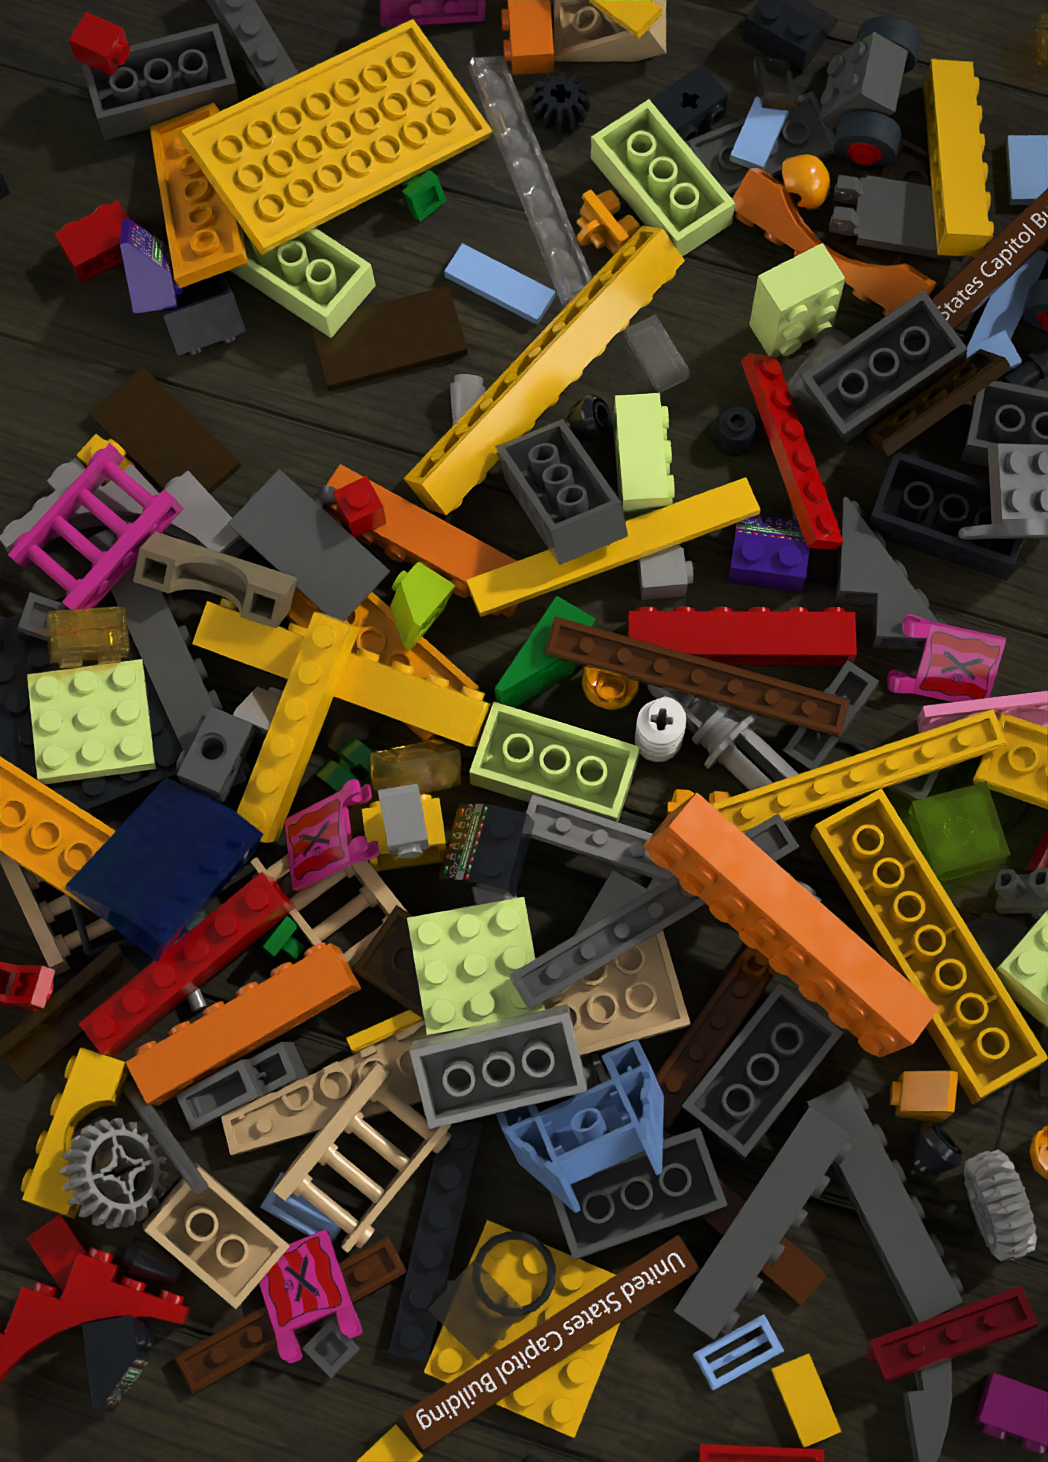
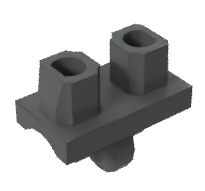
(1022, 892)

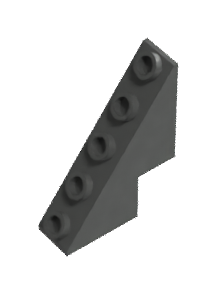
(873, 578)

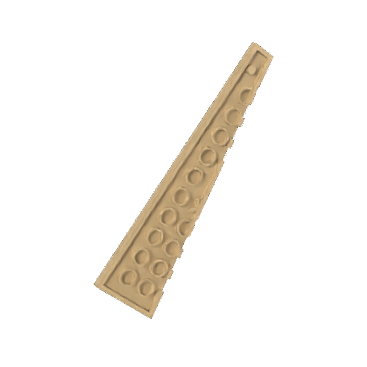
(608, 1008)

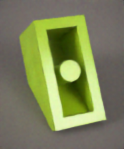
(418, 602)

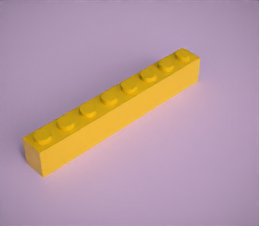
(364, 681)

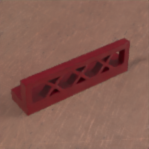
(952, 1334)

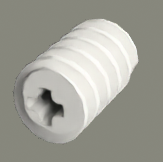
(660, 729)

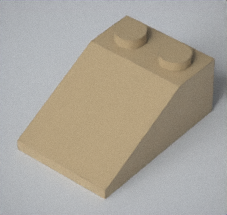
(592, 36)
(216, 1238)

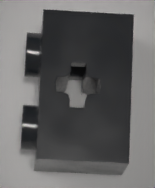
(692, 103)

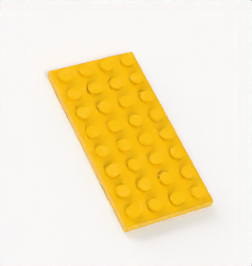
(335, 135)

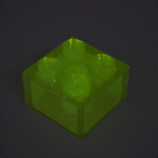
(959, 832)

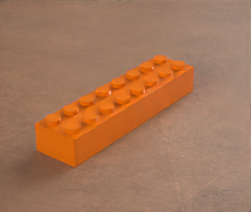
(790, 927)

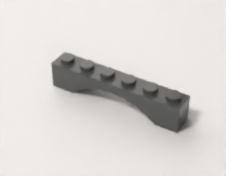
(255, 39)

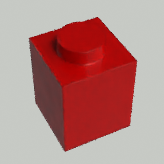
(99, 44)
(359, 507)

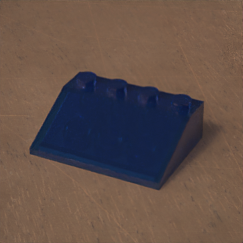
(165, 866)

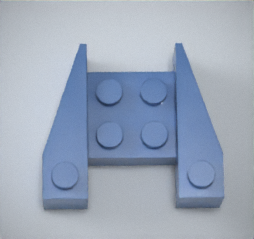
(592, 1127)

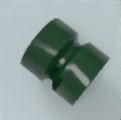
(336, 773)

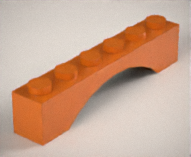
(767, 204)

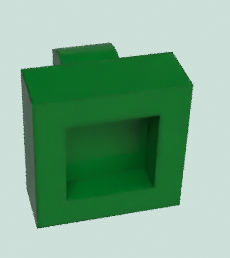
(423, 195)
(280, 938)

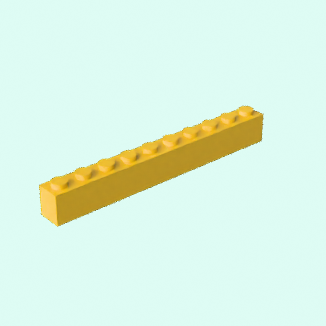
(545, 369)

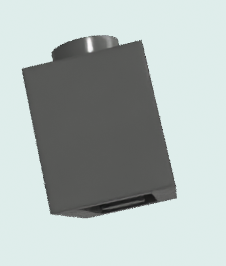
(218, 775)

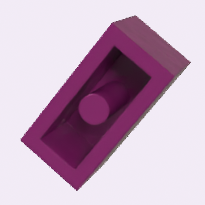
(1014, 1410)

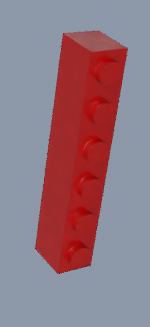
(751, 636)
(187, 965)

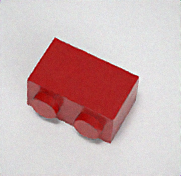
(93, 241)

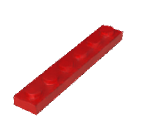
(792, 452)

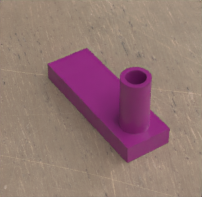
(430, 11)

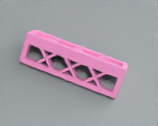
(1027, 706)

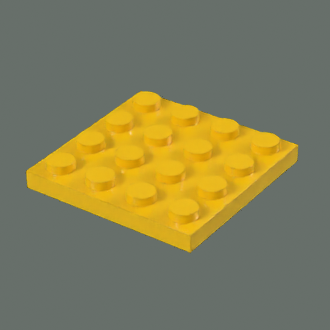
(564, 1390)

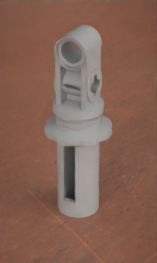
(719, 731)

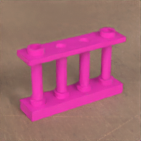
(109, 565)

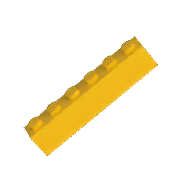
(956, 159)
(297, 724)

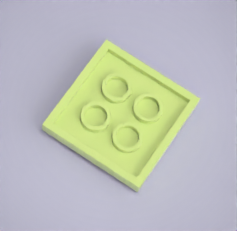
(90, 722)
(467, 961)

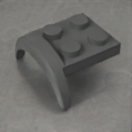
(1016, 494)

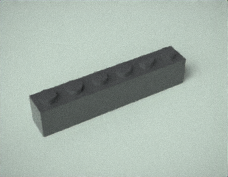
(887, 1211)
(763, 1222)

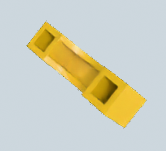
(91, 1084)

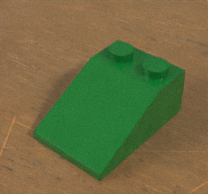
(533, 671)

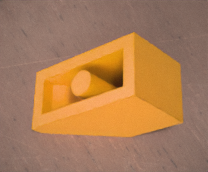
(924, 1095)

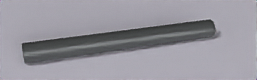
(165, 1138)

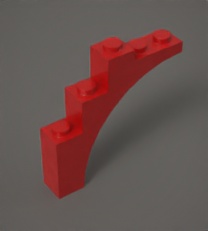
(88, 1296)

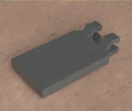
(887, 215)

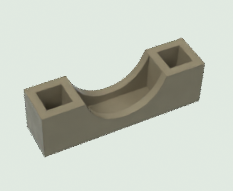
(180, 565)

